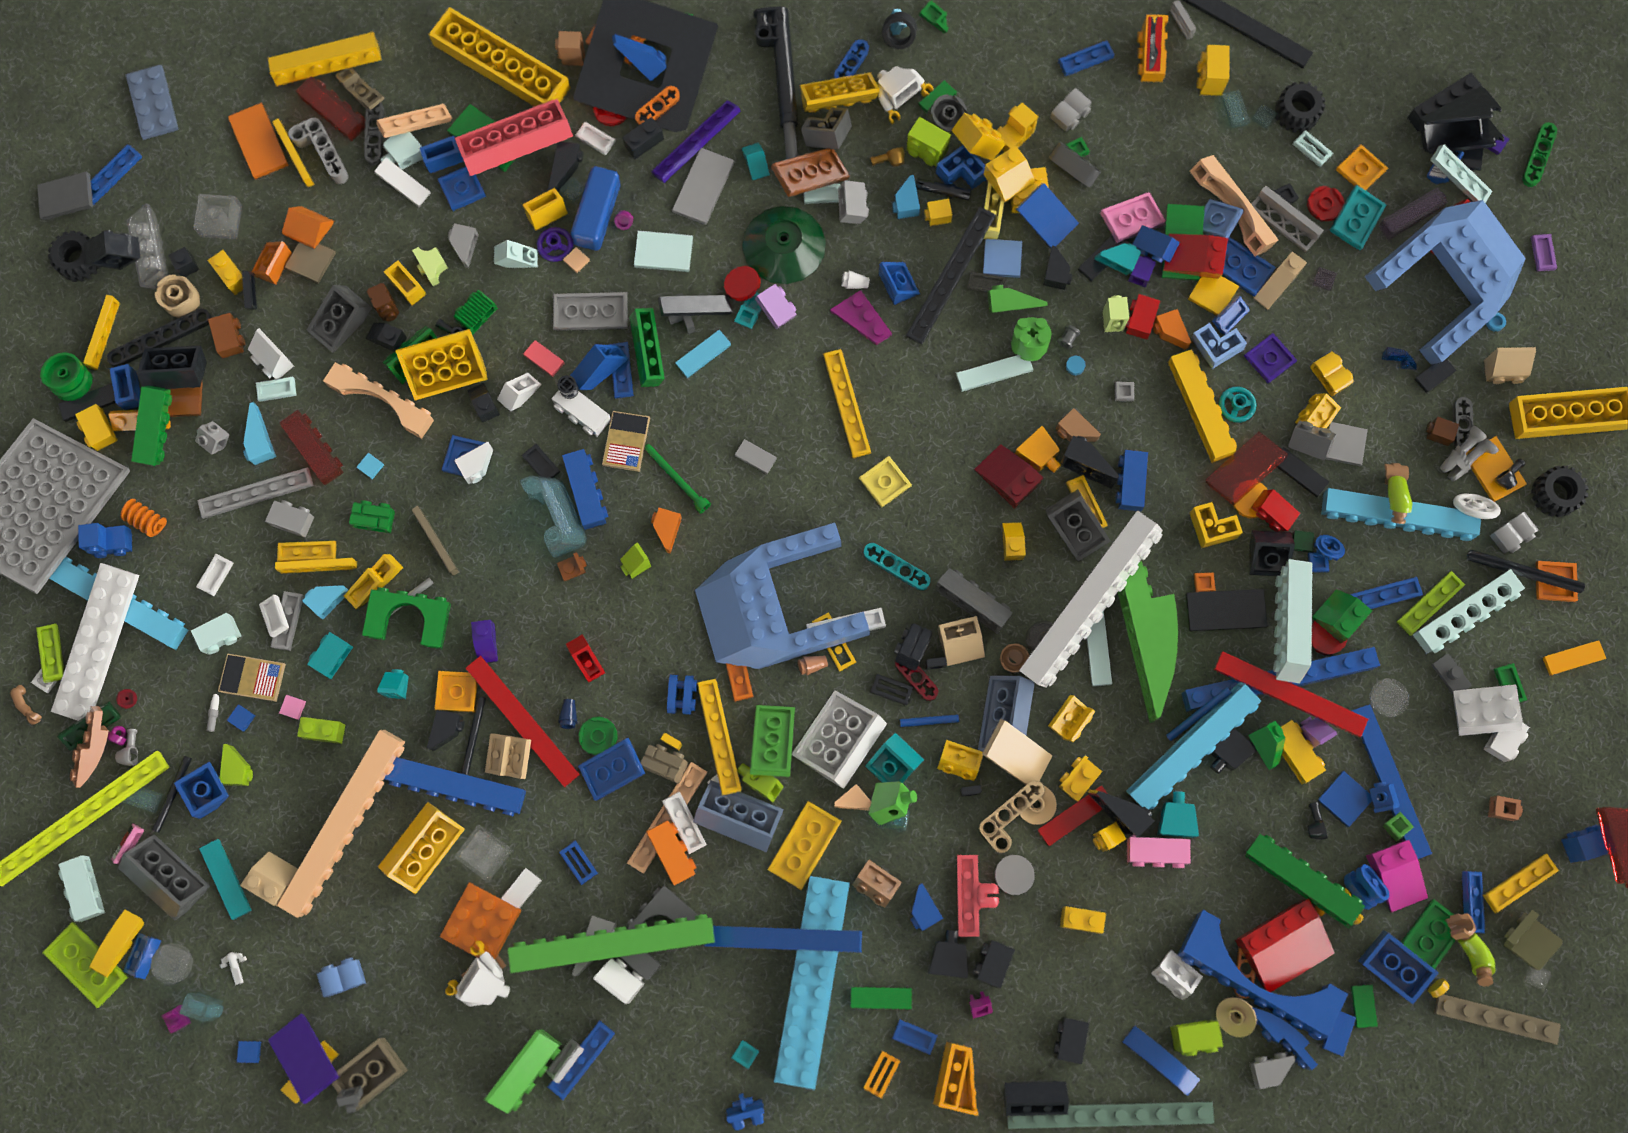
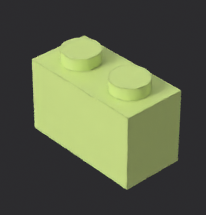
(1115, 314)

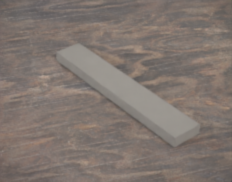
(255, 493)

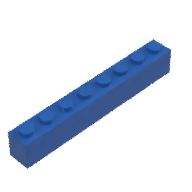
(456, 786)

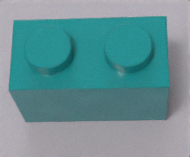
(329, 655)

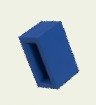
(441, 154)
(1156, 244)
(125, 386)

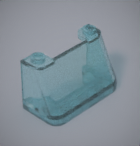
(568, 531)

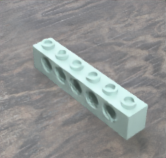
(1507, 583)

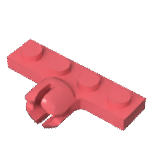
(972, 896)

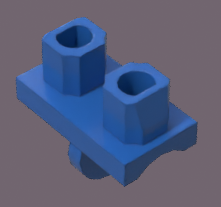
(744, 1109)

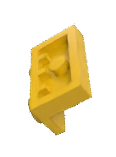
(1319, 411)
(960, 760)
(1080, 778)

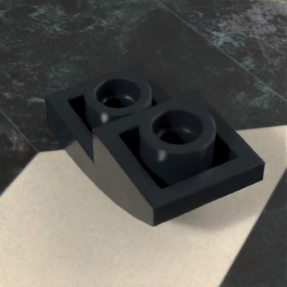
(1473, 159)

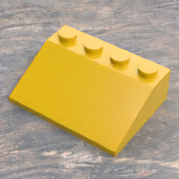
(838, 92)
(442, 364)

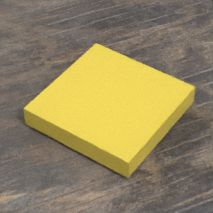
(885, 481)

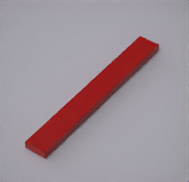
(1291, 694)
(522, 721)

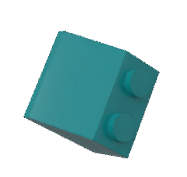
(894, 761)

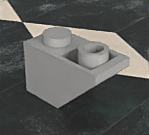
(1271, 1071)

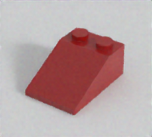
(1198, 255)

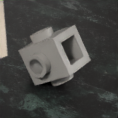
(212, 437)

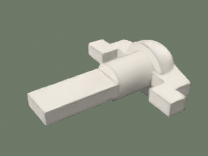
(232, 959)

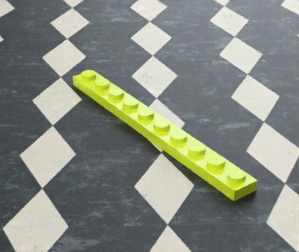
(81, 816)

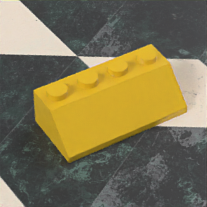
(421, 848)

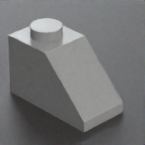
(463, 241)

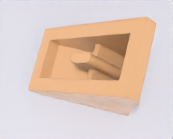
(854, 799)

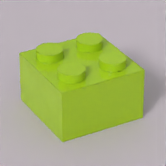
(928, 142)
(1196, 1036)

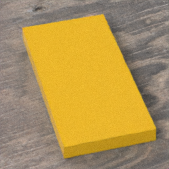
(804, 845)

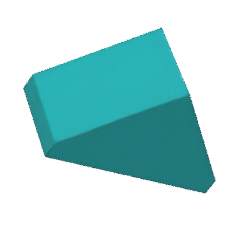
(755, 161)

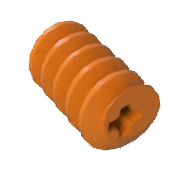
(142, 519)

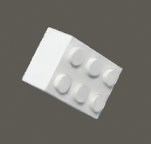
(1487, 710)

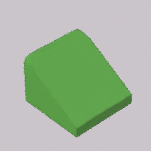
(1398, 826)

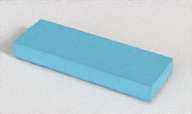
(703, 353)

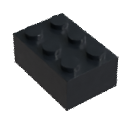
(172, 367)

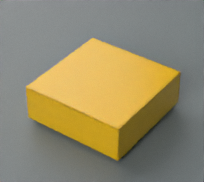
(671, 741)

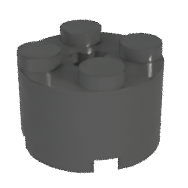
(949, 105)

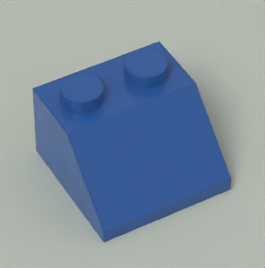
(202, 791)

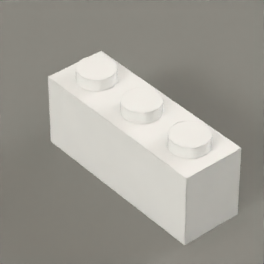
(582, 411)

